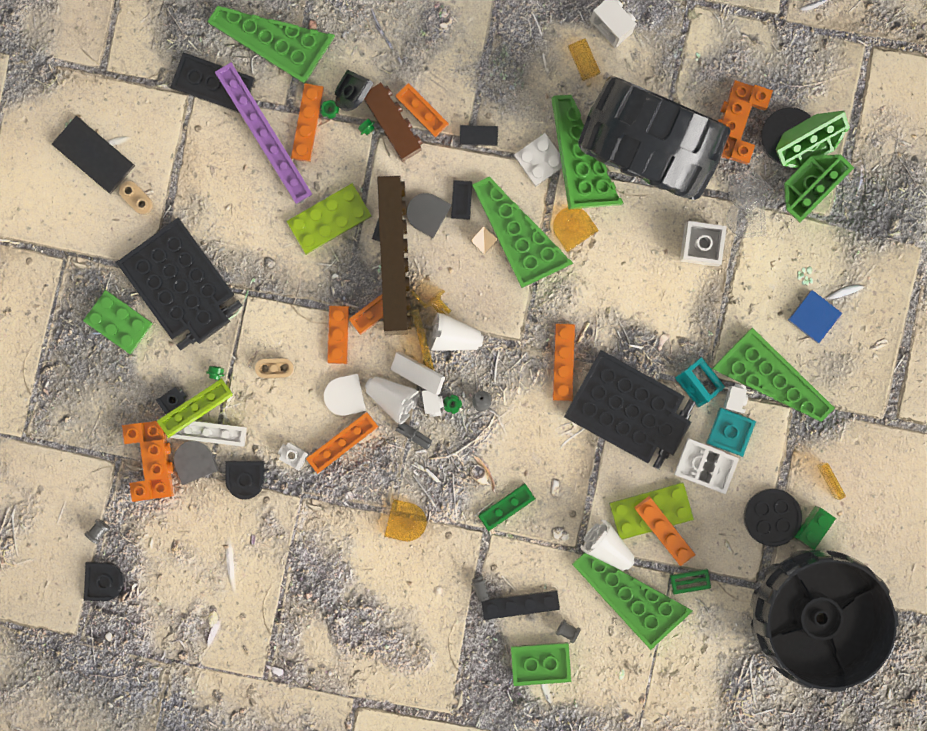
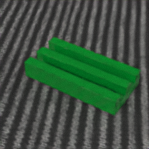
(688, 574)

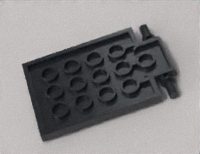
(179, 284)
(630, 410)

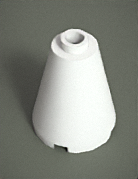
(453, 335)
(393, 397)
(607, 546)

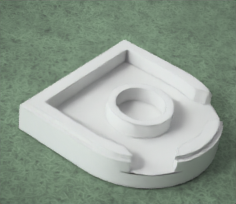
(344, 395)

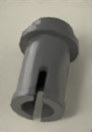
(480, 588)

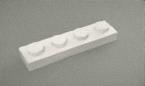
(213, 433)

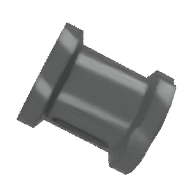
(97, 531)
(568, 631)

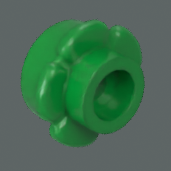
(329, 104)
(366, 127)
(215, 372)
(457, 404)

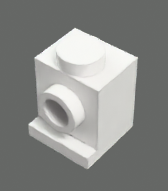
(736, 398)
(432, 403)
(300, 455)

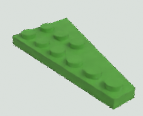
(280, 43)
(584, 177)
(523, 242)
(762, 368)
(639, 605)

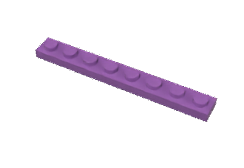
(263, 133)

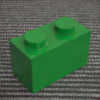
(815, 527)

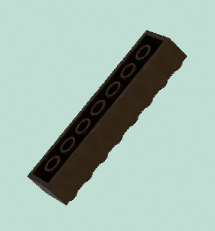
(392, 250)

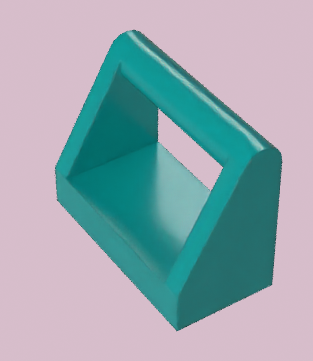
(694, 387)

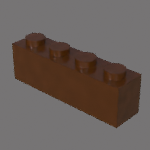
(392, 123)

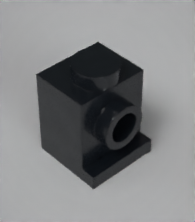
(164, 400)

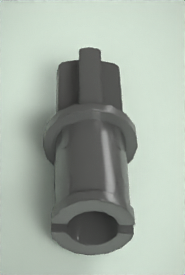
(414, 435)

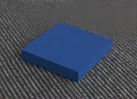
(815, 316)

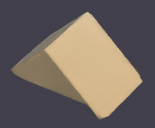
(484, 240)

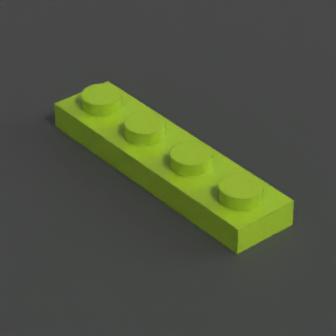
(194, 408)

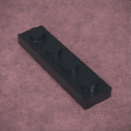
(520, 605)

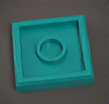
(731, 432)

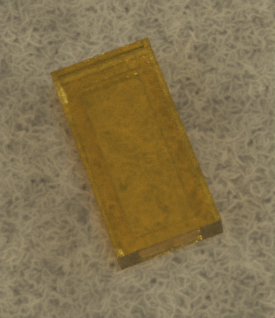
(584, 59)
(831, 481)

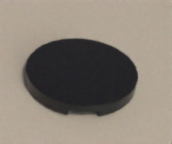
(776, 125)
(772, 517)

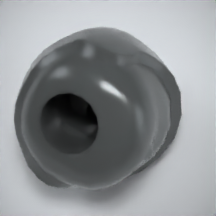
(482, 405)

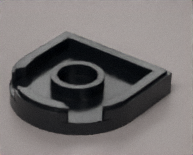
(351, 91)
(244, 478)
(102, 581)

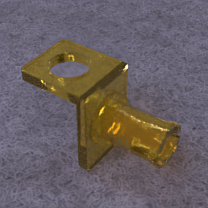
(434, 301)

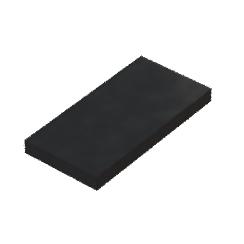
(198, 79)
(93, 154)

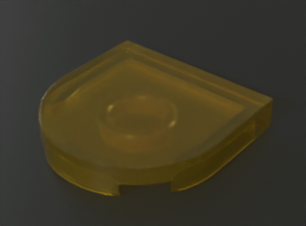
(573, 227)
(405, 521)

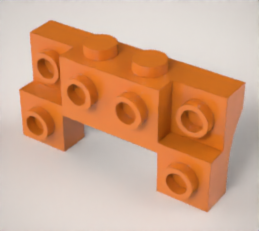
(735, 116)
(155, 461)

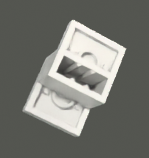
(706, 466)

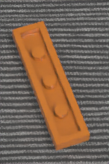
(307, 122)
(563, 362)
(342, 442)
(664, 531)

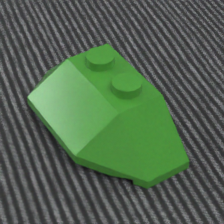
(812, 137)
(813, 183)

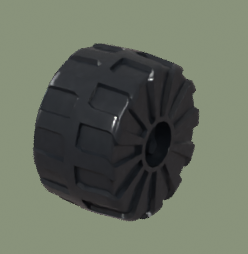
(653, 138)
(856, 624)

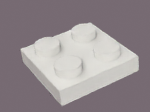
(539, 159)

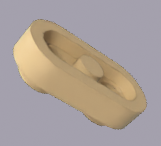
(135, 197)
(274, 368)

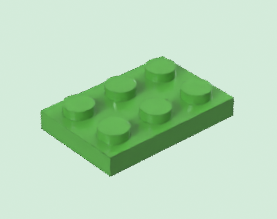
(118, 322)
(541, 664)

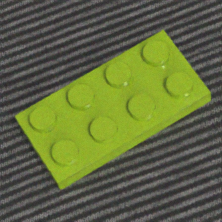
(329, 218)
(671, 501)

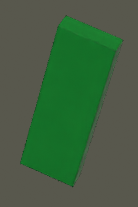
(506, 507)

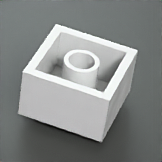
(613, 21)
(703, 243)

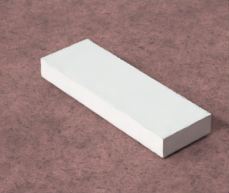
(417, 373)

